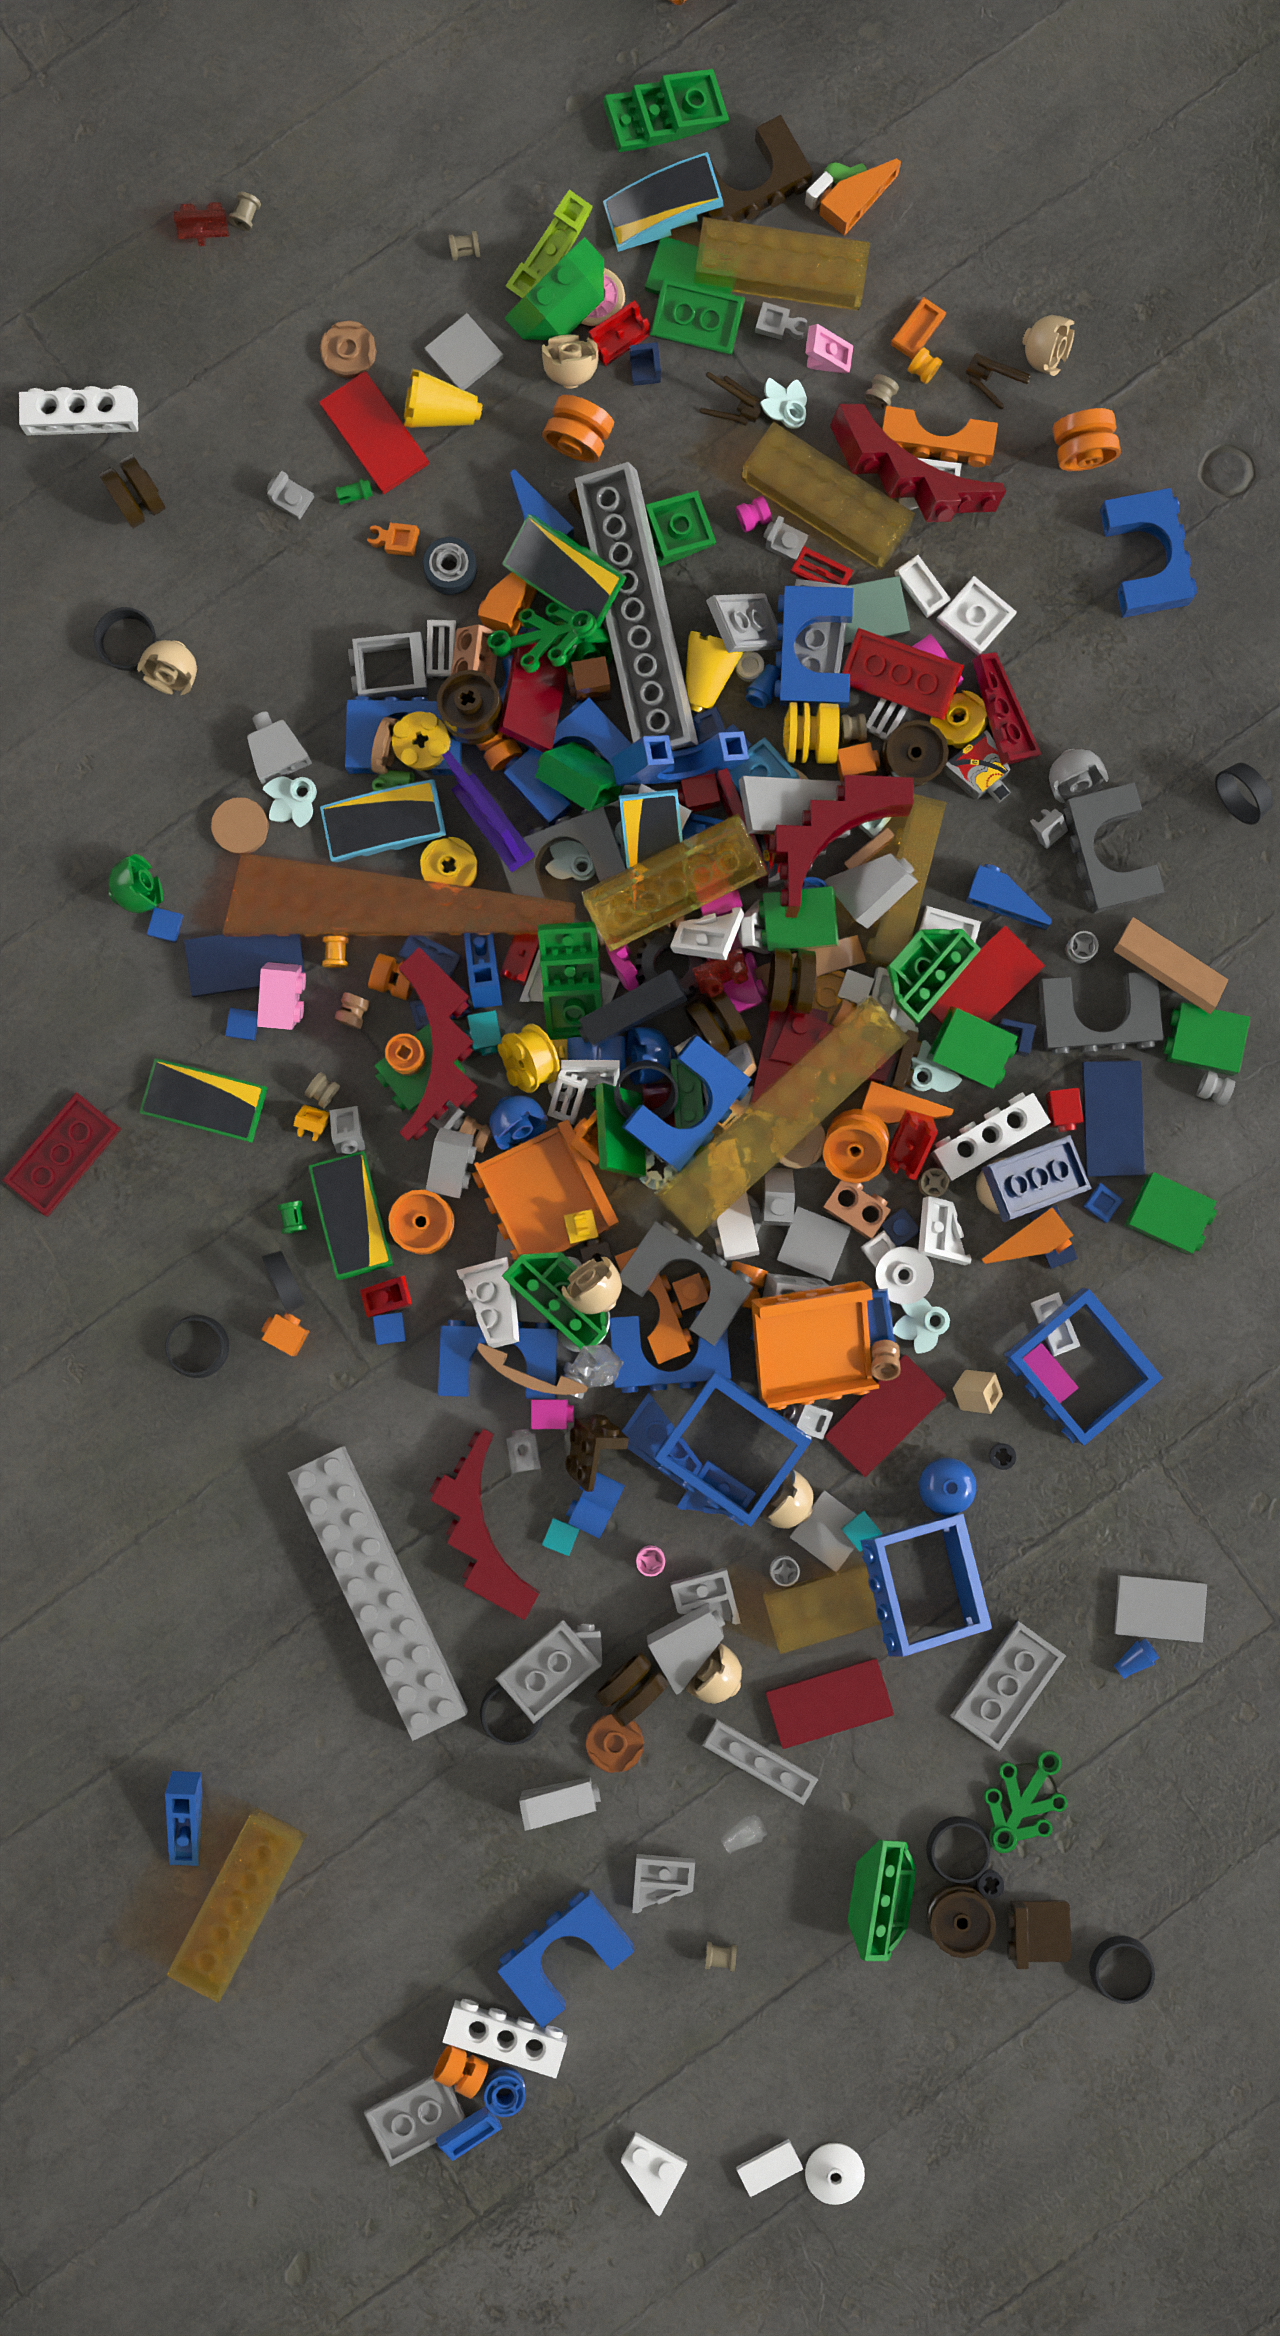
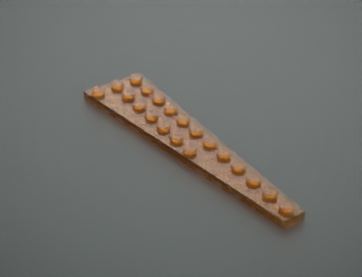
(322, 899)

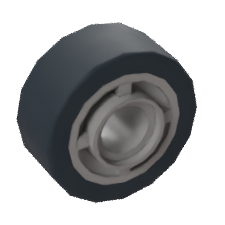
(443, 551)

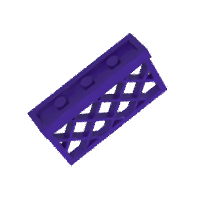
(489, 817)

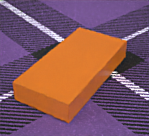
(918, 328)

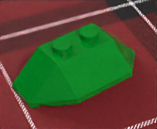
(561, 296)
(928, 968)
(540, 1282)
(881, 1899)

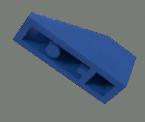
(533, 503)
(1001, 895)
(482, 970)
(184, 1817)

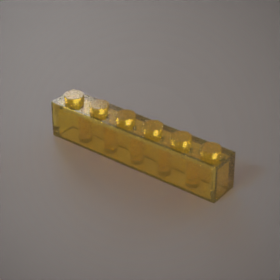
(917, 845)

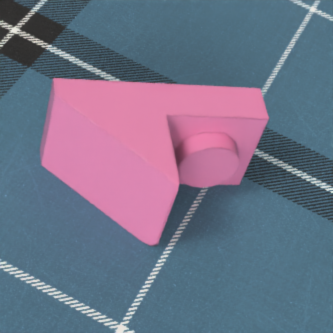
(827, 351)

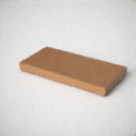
(1171, 965)

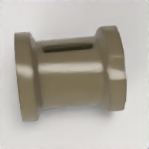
(244, 211)
(464, 245)
(720, 1956)

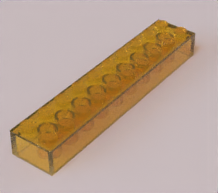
(781, 1116)

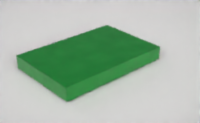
(675, 262)
(697, 316)
(617, 1148)

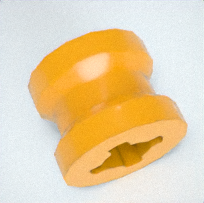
(924, 365)

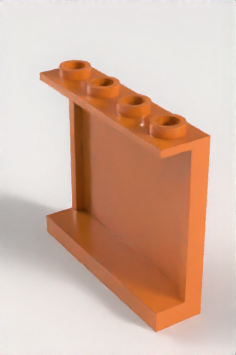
(538, 1186)
(813, 1345)

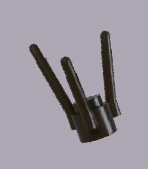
(982, 368)
(748, 407)

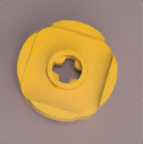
(971, 727)
(406, 732)
(449, 849)

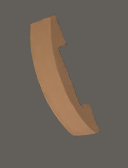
(828, 959)
(497, 1358)

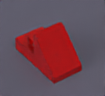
(386, 1296)

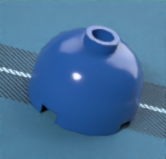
(650, 1045)
(516, 1120)
(947, 1486)

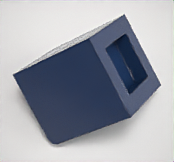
(645, 364)
(1024, 1032)

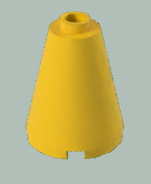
(438, 403)
(707, 670)

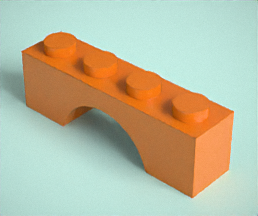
(970, 445)
(667, 1338)

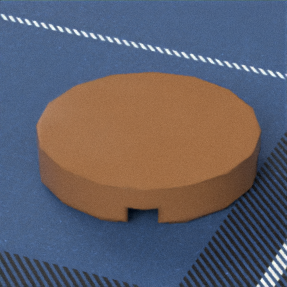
(348, 349)
(382, 750)
(240, 826)

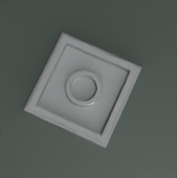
(464, 352)
(813, 1244)
(823, 1532)

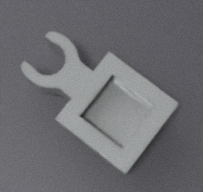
(775, 321)

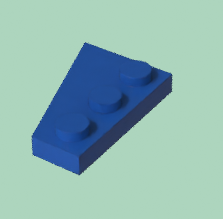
(648, 1432)

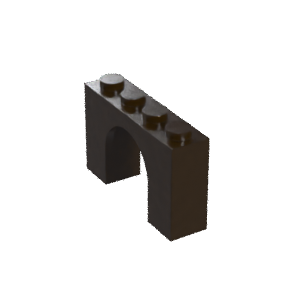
(788, 175)

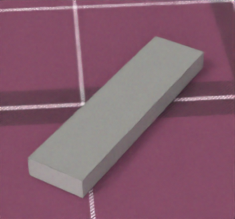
(760, 1761)

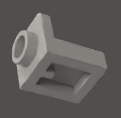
(289, 495)
(784, 539)
(451, 1119)
(346, 1130)
(809, 1418)
(591, 1639)

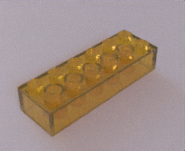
(782, 263)
(827, 496)
(674, 882)
(236, 1905)

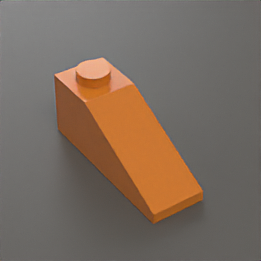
(855, 195)
(504, 604)
(892, 1103)
(1037, 1238)

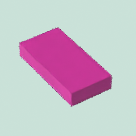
(1050, 1372)

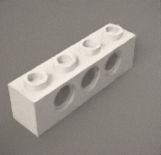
(121, 417)
(1031, 1118)
(515, 2052)

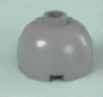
(1076, 774)

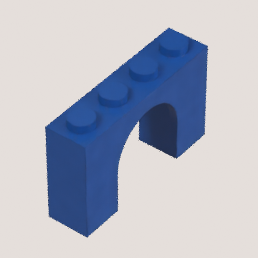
(1157, 515)
(802, 608)
(364, 719)
(584, 726)
(654, 762)
(723, 1085)
(460, 1343)
(639, 1372)
(582, 1919)

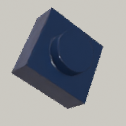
(900, 1227)

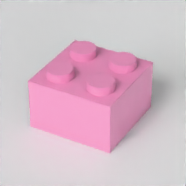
(279, 995)

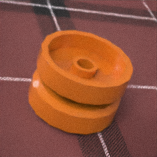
(578, 428)
(1086, 439)
(856, 1146)
(438, 1227)

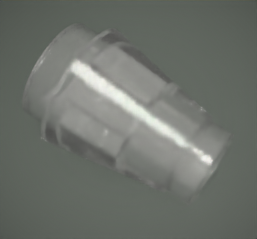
(744, 1834)

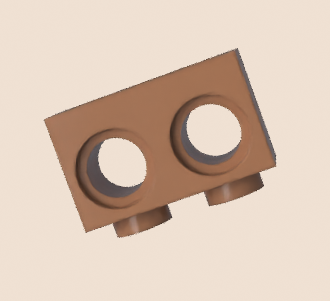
(473, 652)
(852, 1215)

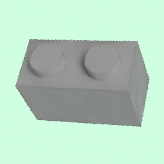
(450, 1163)

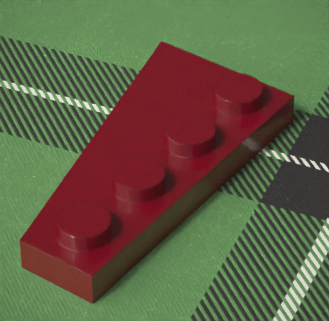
(1006, 718)
(801, 1033)

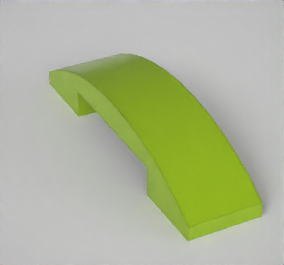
(553, 245)

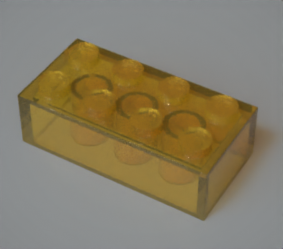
(821, 1608)

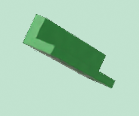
(690, 1097)

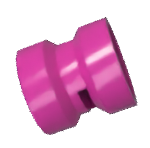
(751, 515)

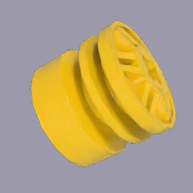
(812, 732)

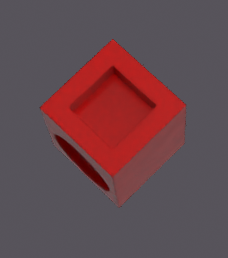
(699, 793)
(1064, 1109)

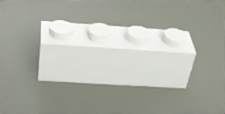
(736, 1231)

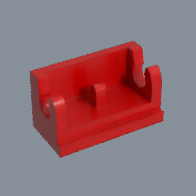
(620, 332)
(520, 958)
(911, 1143)

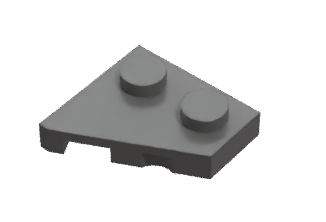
(706, 1588)

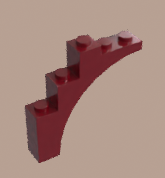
(905, 476)
(857, 802)
(446, 1082)
(462, 1496)

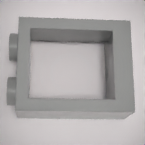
(386, 643)

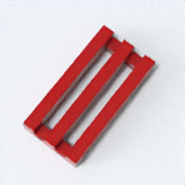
(823, 560)

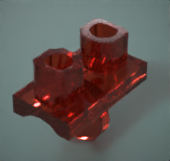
(201, 223)
(716, 972)

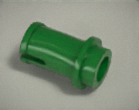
(354, 491)

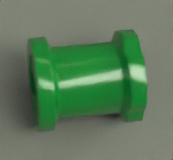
(291, 1217)

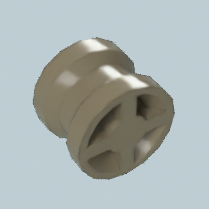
(881, 391)
(853, 728)
(322, 1090)
(937, 1179)

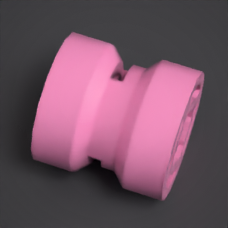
(651, 1564)

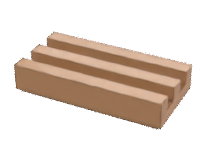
(869, 849)

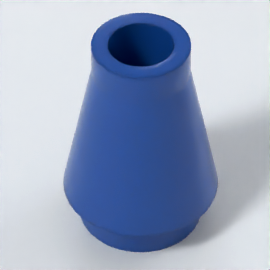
(762, 688)
(1137, 1658)

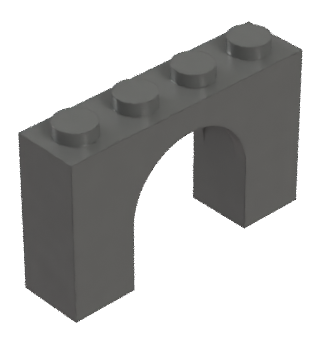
(589, 829)
(1106, 887)
(1064, 1031)
(664, 1247)

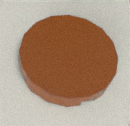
(614, 1746)

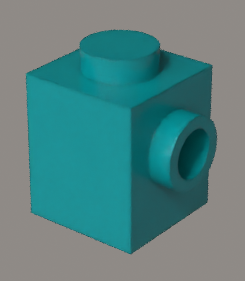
(484, 1032)

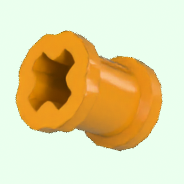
(335, 951)

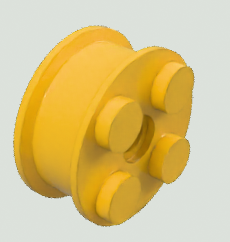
(529, 1058)

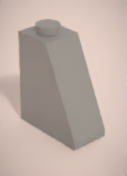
(873, 887)
(778, 1197)
(686, 1644)
(558, 1802)

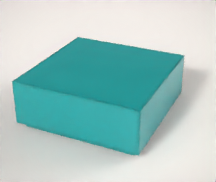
(860, 1528)
(560, 1537)

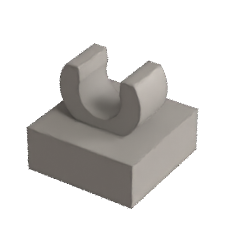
(1050, 827)

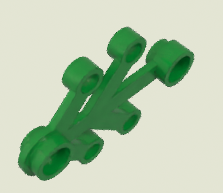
(578, 626)
(1022, 1805)

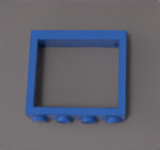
(1117, 1335)
(756, 1407)
(964, 1574)

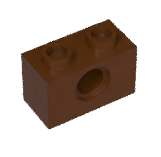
(589, 680)

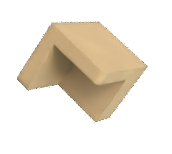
(977, 1391)

